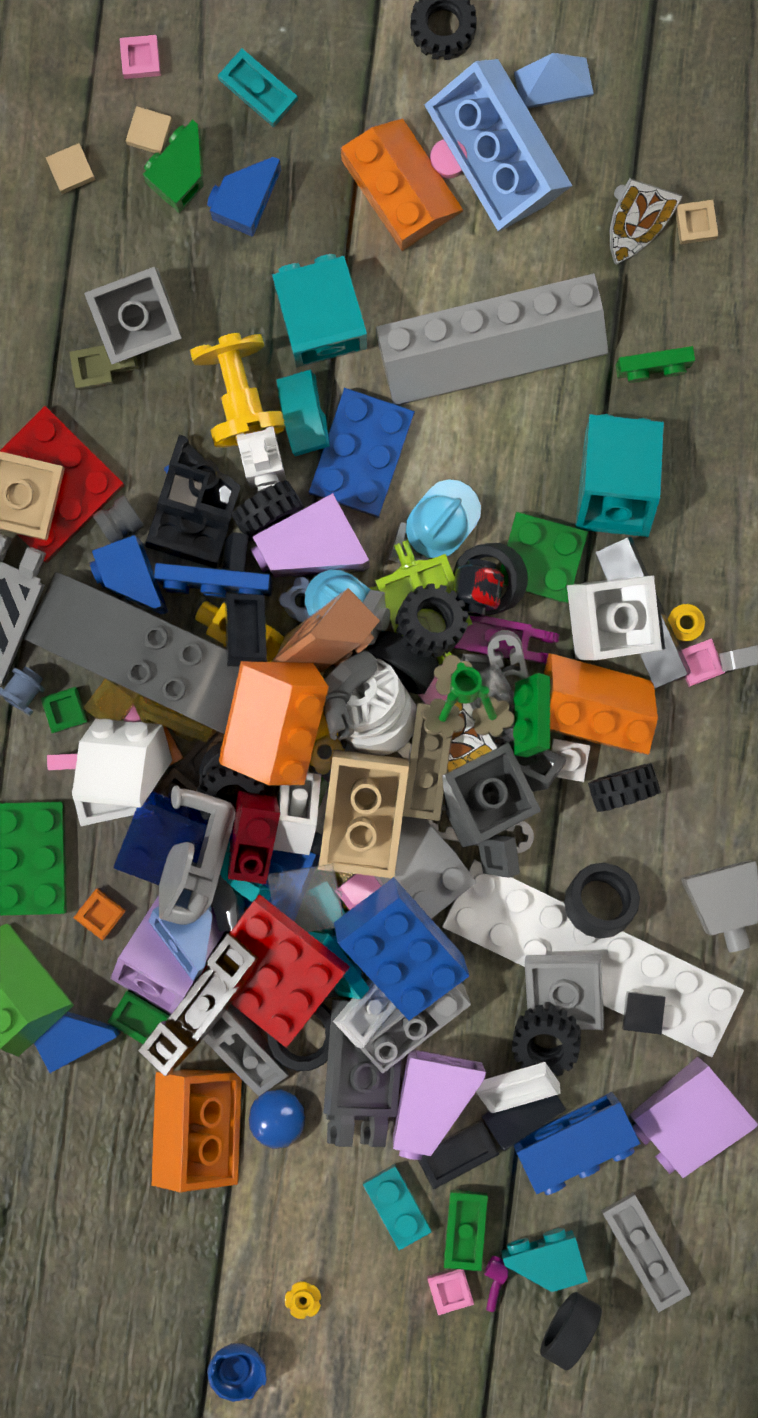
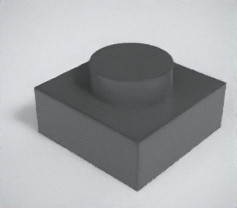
(499, 856)

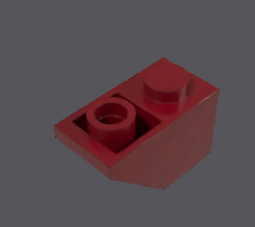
(253, 837)

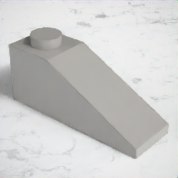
(245, 1051)

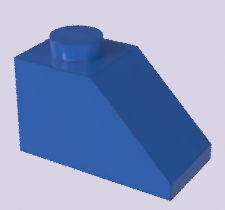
(244, 196)
(72, 1038)

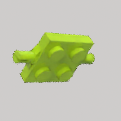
(414, 574)

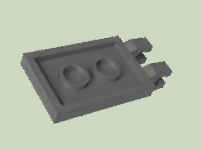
(357, 1091)

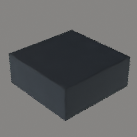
(643, 1012)

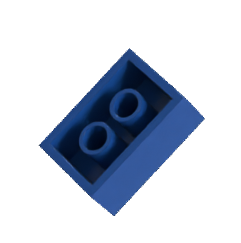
(401, 949)
(576, 1144)

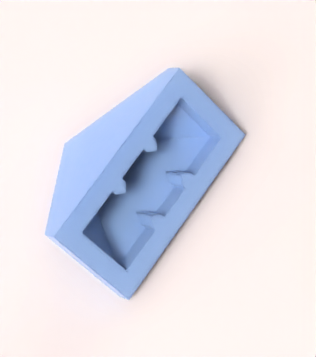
(553, 80)

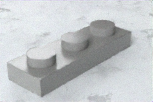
(646, 1252)

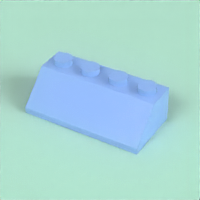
(504, 147)

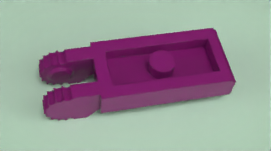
(479, 633)

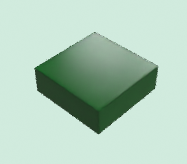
(64, 710)

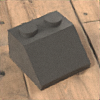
(487, 796)

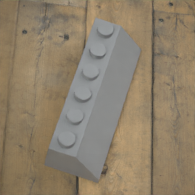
(493, 339)

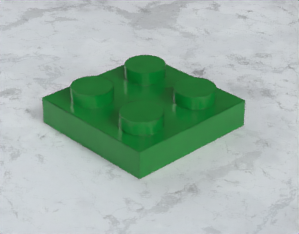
(549, 553)

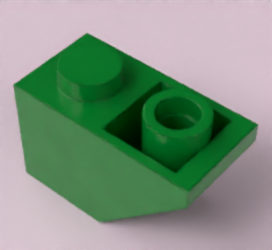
(179, 169)

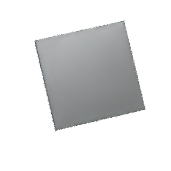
(569, 984)

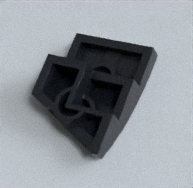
(193, 508)

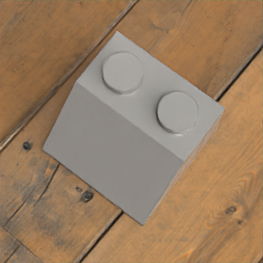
(133, 315)

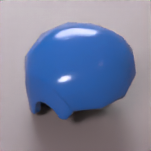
(276, 1119)
(236, 1372)

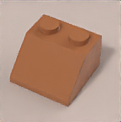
(331, 633)

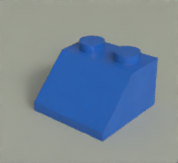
(128, 573)

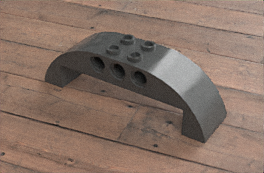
(135, 650)

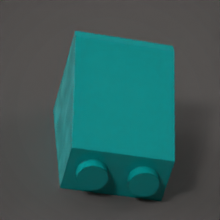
(320, 310)
(620, 475)

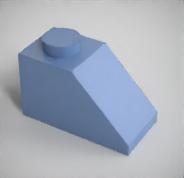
(188, 941)

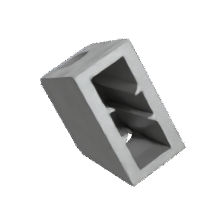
(726, 901)

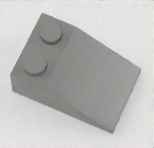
(428, 867)

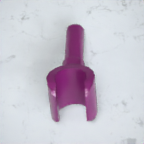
(498, 1272)

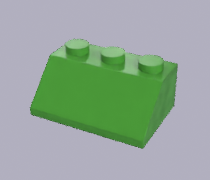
(28, 995)

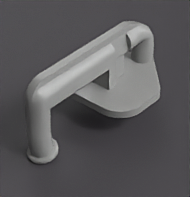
(203, 878)

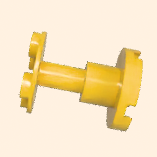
(240, 403)

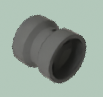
(118, 520)

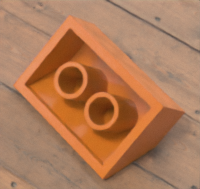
(399, 182)
(601, 705)
(274, 721)
(196, 1130)

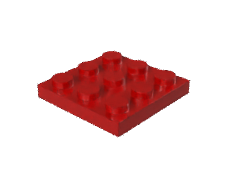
(85, 482)
(290, 975)

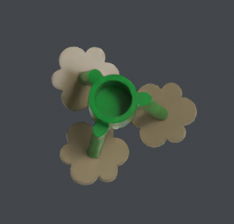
(464, 686)

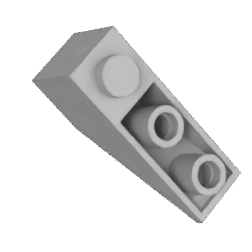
(400, 1037)

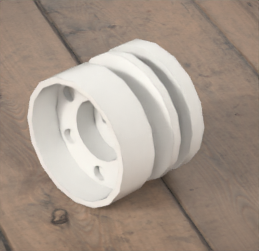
(381, 713)

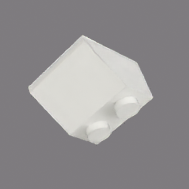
(614, 618)
(120, 762)

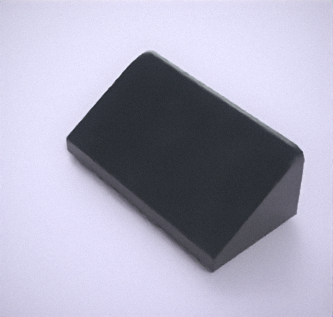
(520, 1121)

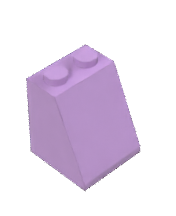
(310, 543)
(151, 968)
(432, 1099)
(691, 1119)

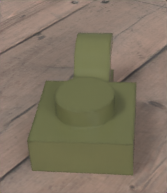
(93, 367)

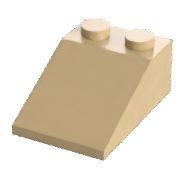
(364, 813)

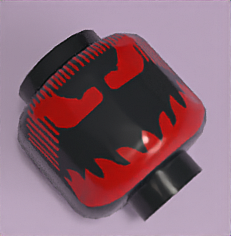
(478, 586)

